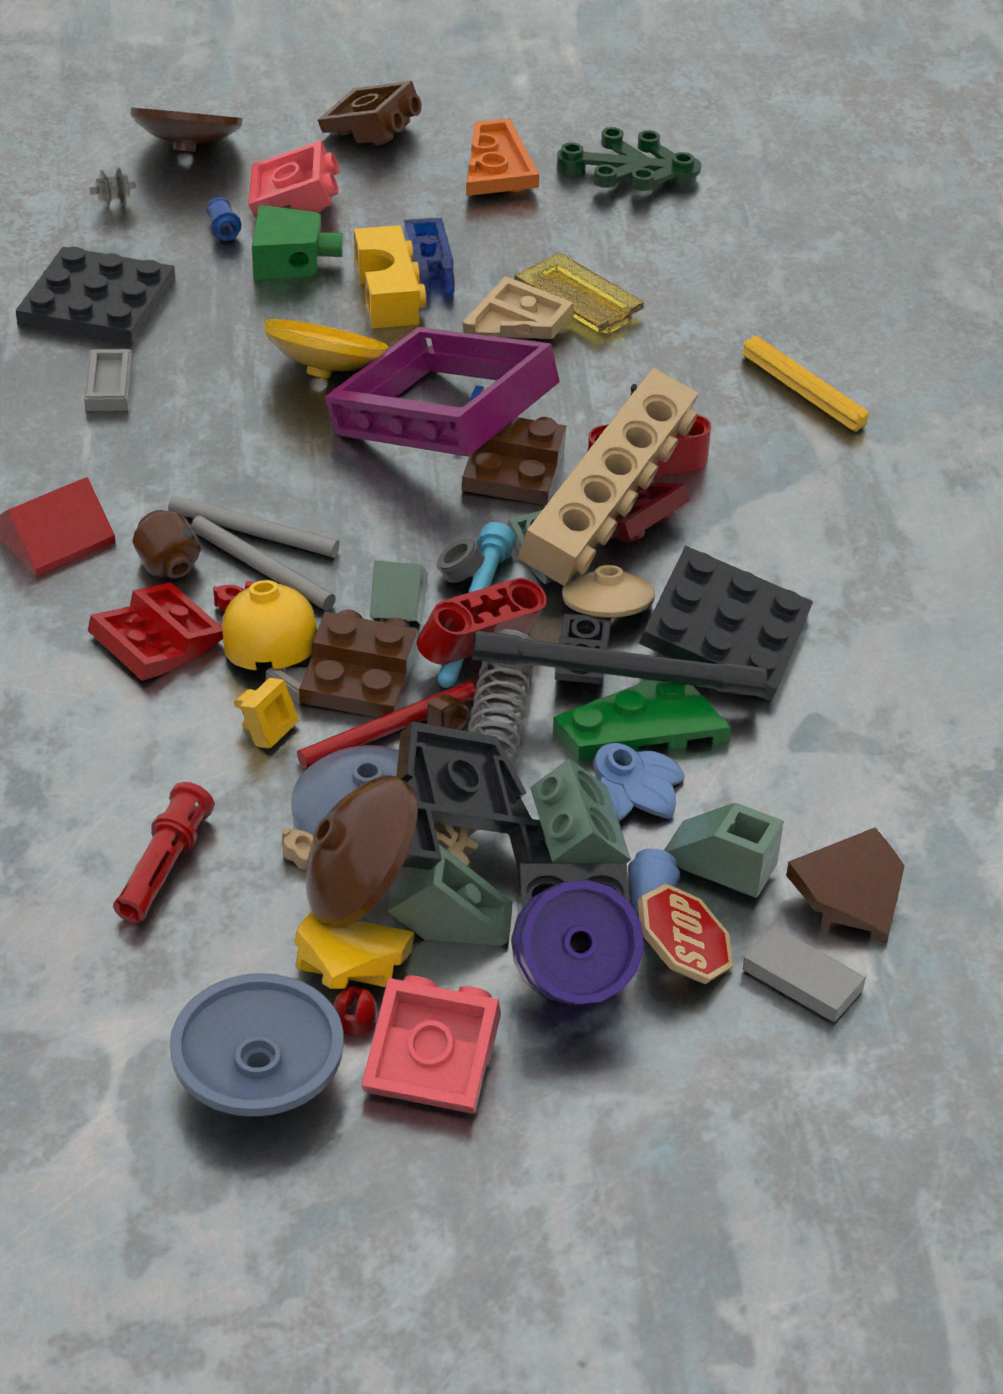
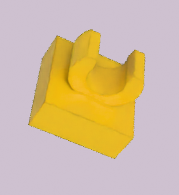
(267, 712)

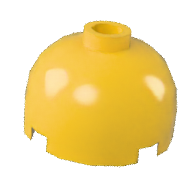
(268, 626)

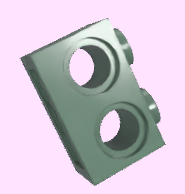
(578, 817)

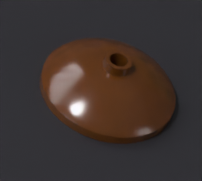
(185, 128)
(360, 850)

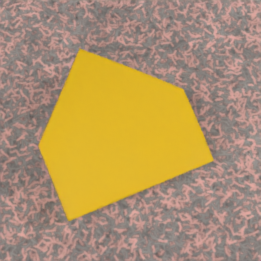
(352, 952)

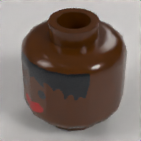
(166, 542)

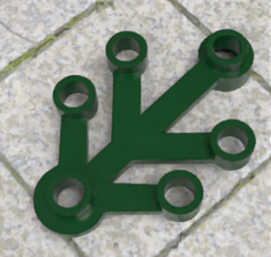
(678, 167)

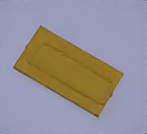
(594, 298)

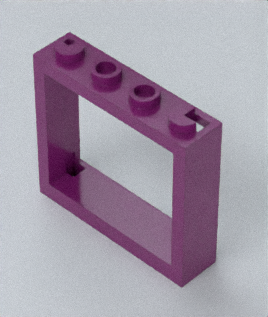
(369, 411)

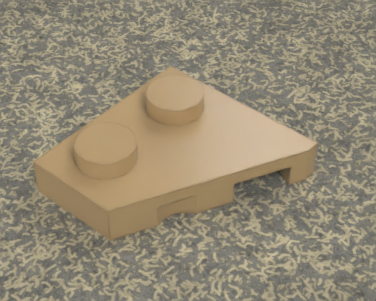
(519, 312)

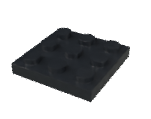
(96, 295)
(726, 617)

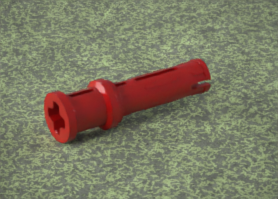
(172, 834)

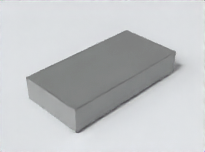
(108, 380)
(804, 973)

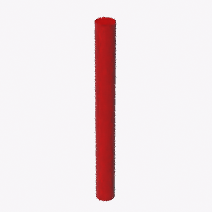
(380, 727)

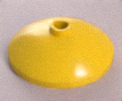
(322, 346)

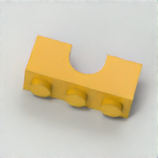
(389, 276)

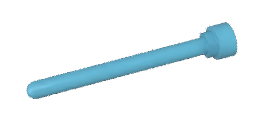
(497, 544)

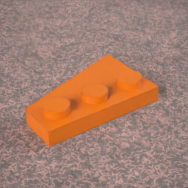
(499, 160)

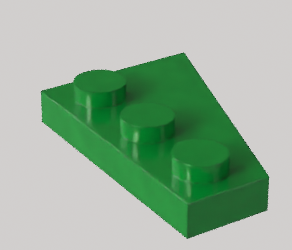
(639, 717)

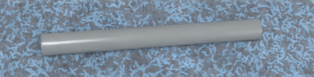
(255, 526)
(263, 562)

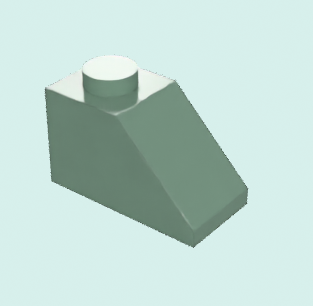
(398, 591)
(450, 904)

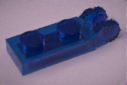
(431, 251)

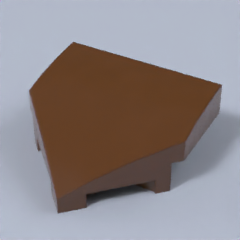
(852, 882)

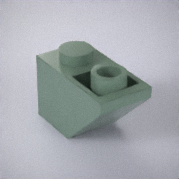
(729, 847)

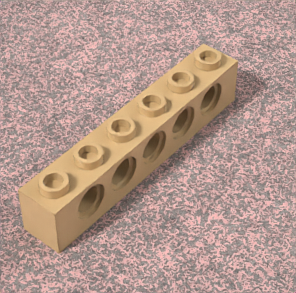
(608, 478)

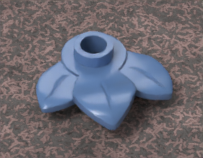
(638, 779)

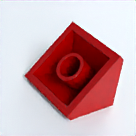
(56, 527)

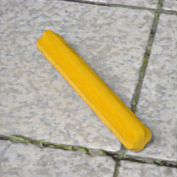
(805, 383)

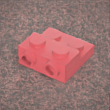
(296, 179)
(432, 1044)

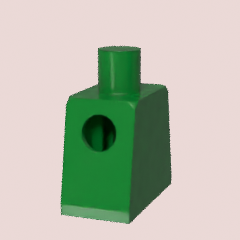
(290, 243)

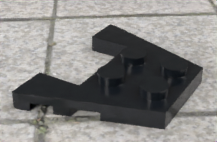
(465, 784)

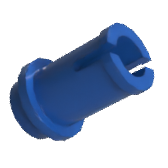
(224, 222)

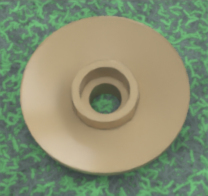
(608, 593)

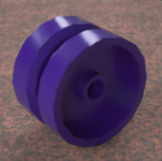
(544, 949)

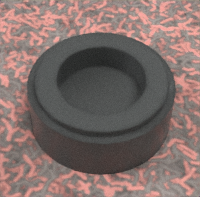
(460, 560)

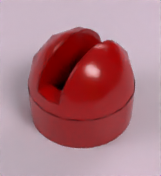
(365, 1014)

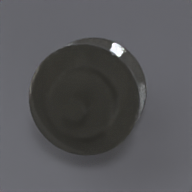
(113, 188)

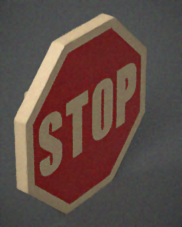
(685, 933)

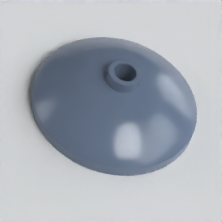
(334, 778)
(252, 1024)

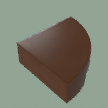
(448, 712)

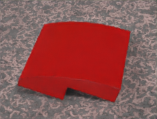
(156, 631)

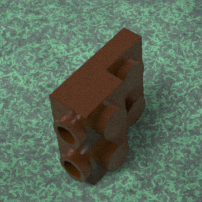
(373, 112)
(518, 461)
(359, 664)

